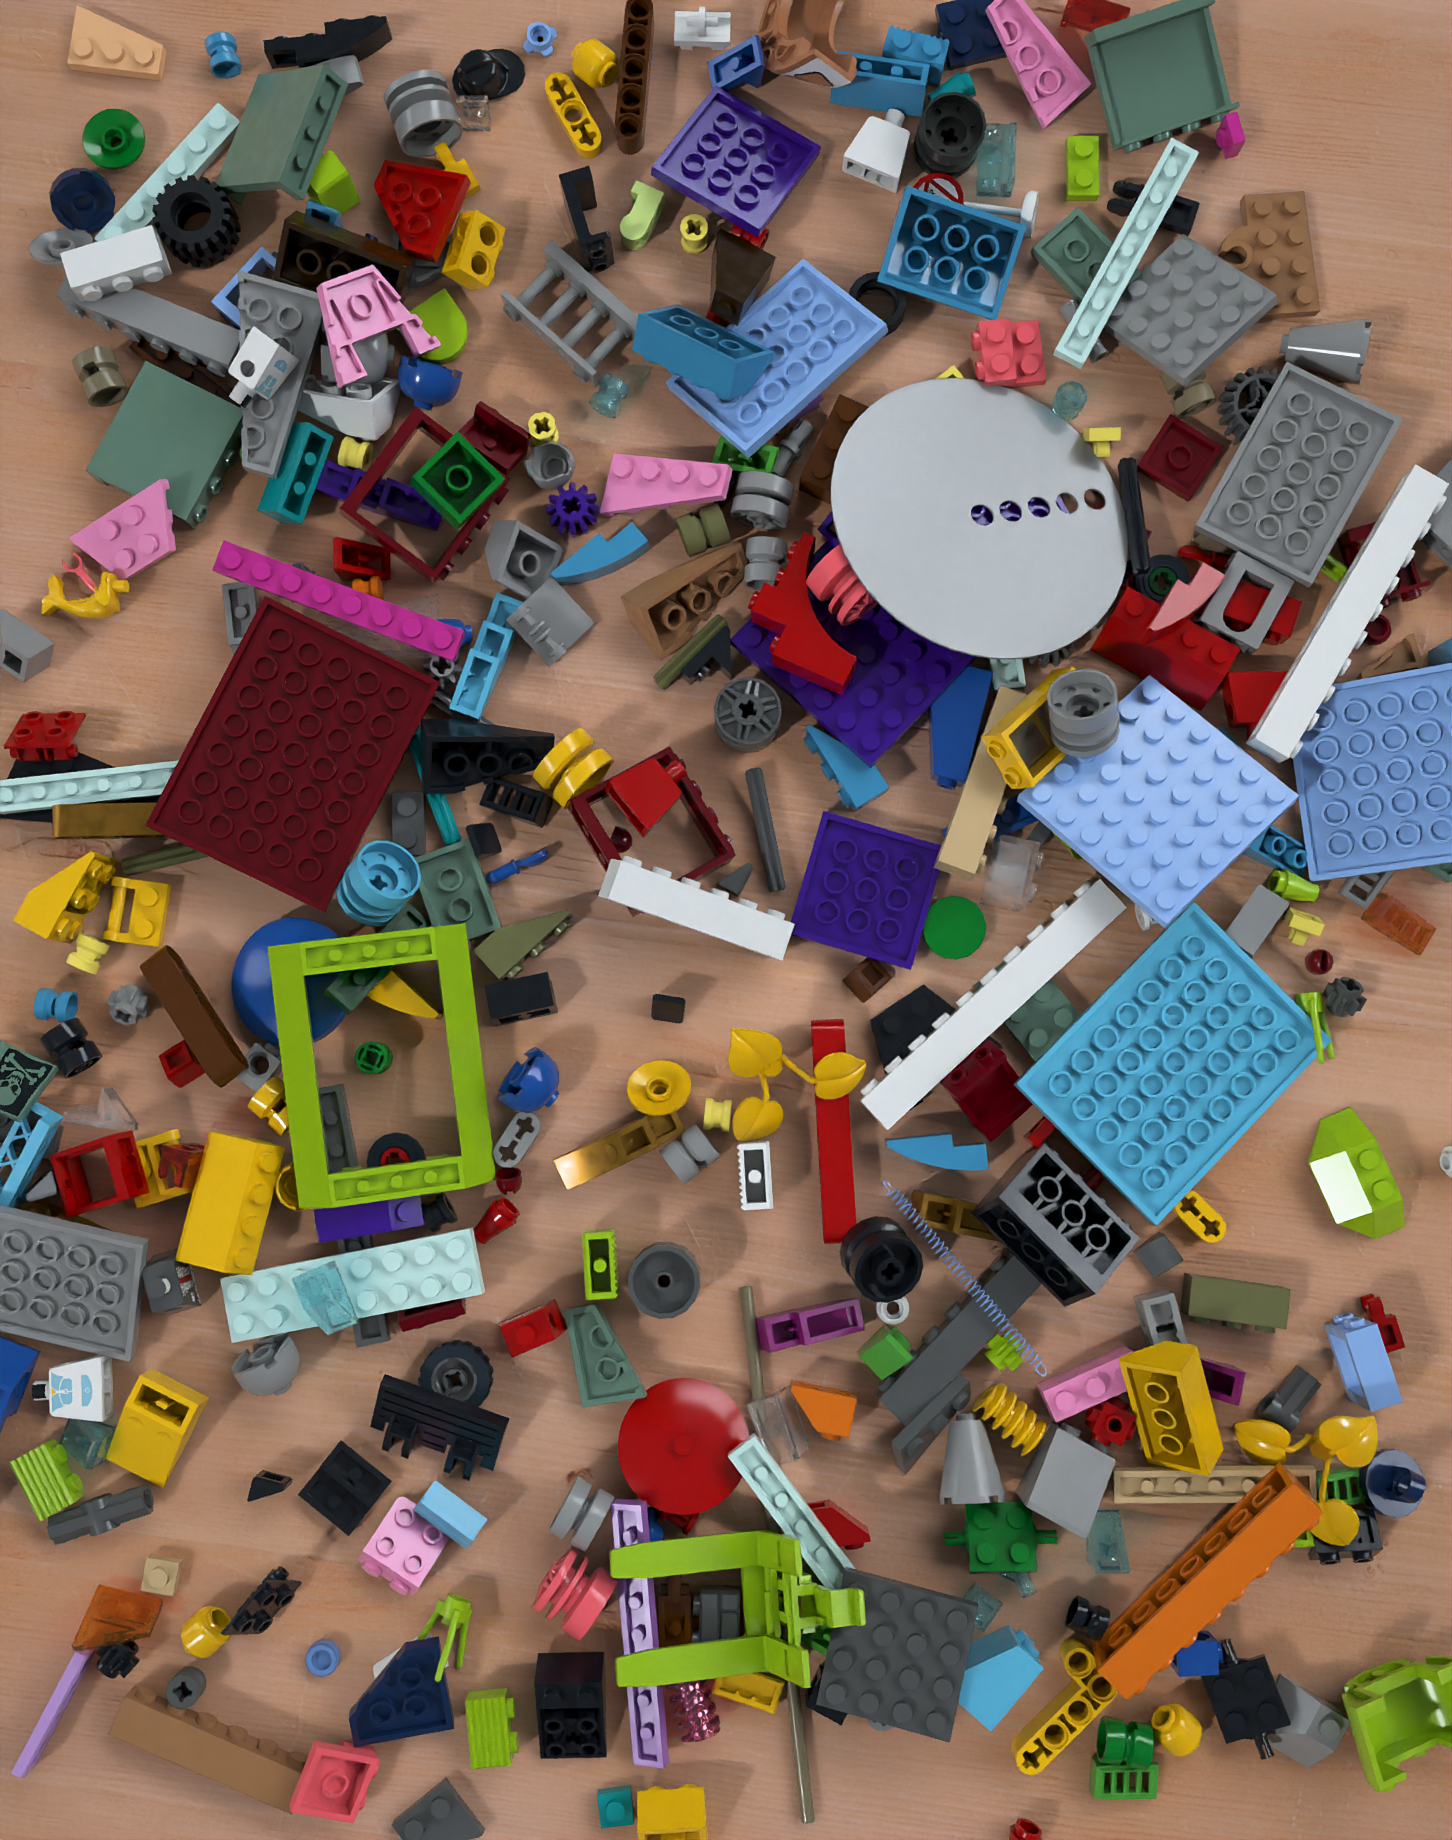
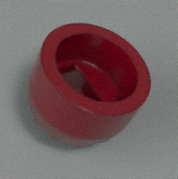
(621, 839)
(1313, 961)
(508, 1180)

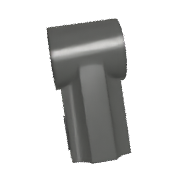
(1289, 1399)

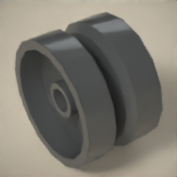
(668, 1260)

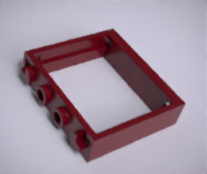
(415, 421)
(703, 817)

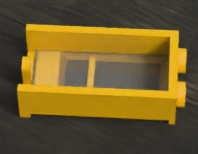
(1023, 738)

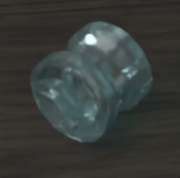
(1073, 394)

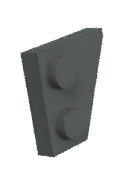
(438, 1816)

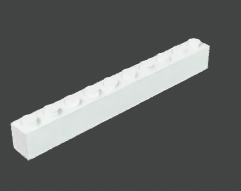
(1347, 615)
(992, 1003)

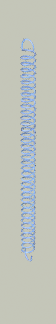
(932, 1239)

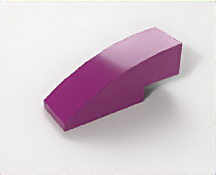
(809, 1324)

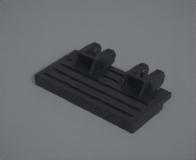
(439, 1422)

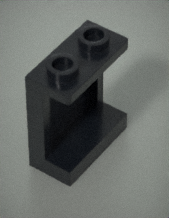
(580, 196)

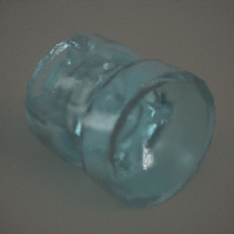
(609, 395)

